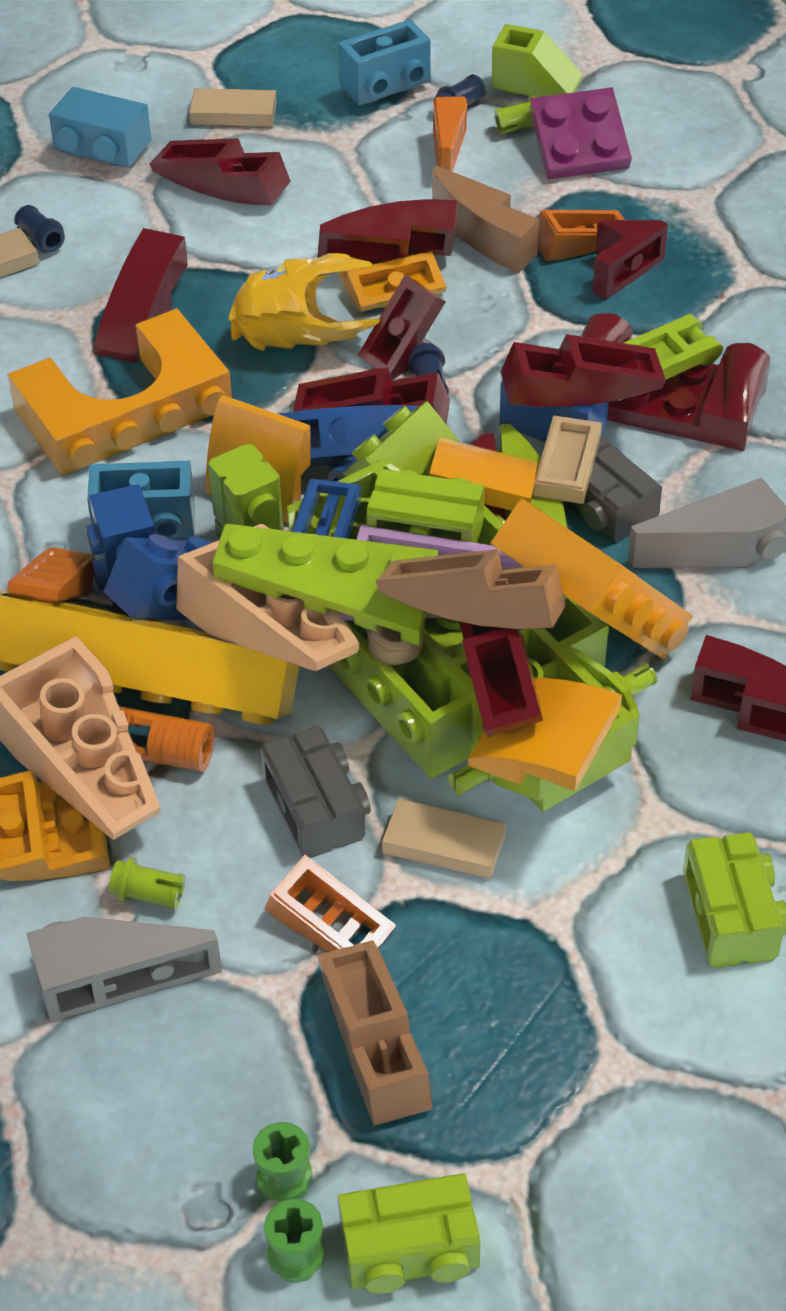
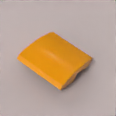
(375, 285)
(277, 437)
(504, 475)
(560, 745)
(45, 834)

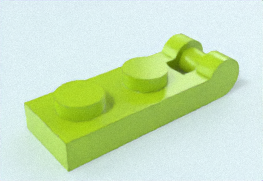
(681, 345)

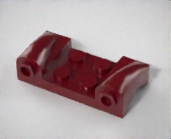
(699, 404)

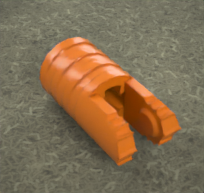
(174, 740)

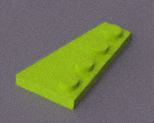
(320, 572)

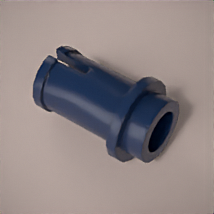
(471, 88)
(45, 232)
(427, 359)

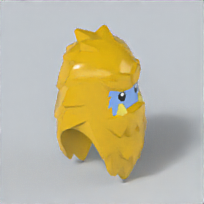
(282, 305)

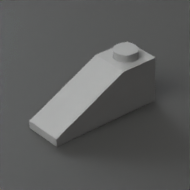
(716, 532)
(110, 961)

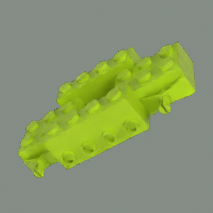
(432, 699)

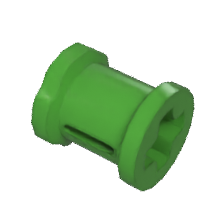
(288, 1144)
(294, 1220)

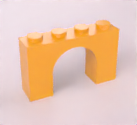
(86, 429)
(594, 579)

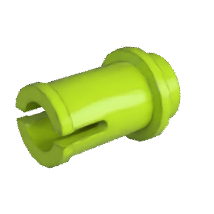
(513, 117)
(146, 884)

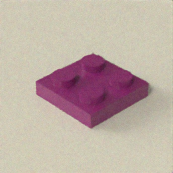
(580, 133)

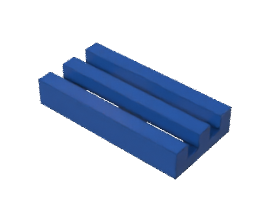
(334, 492)

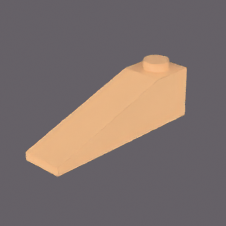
(259, 621)
(73, 736)

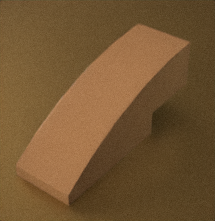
(487, 220)
(477, 589)
(376, 1032)

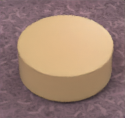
(389, 648)

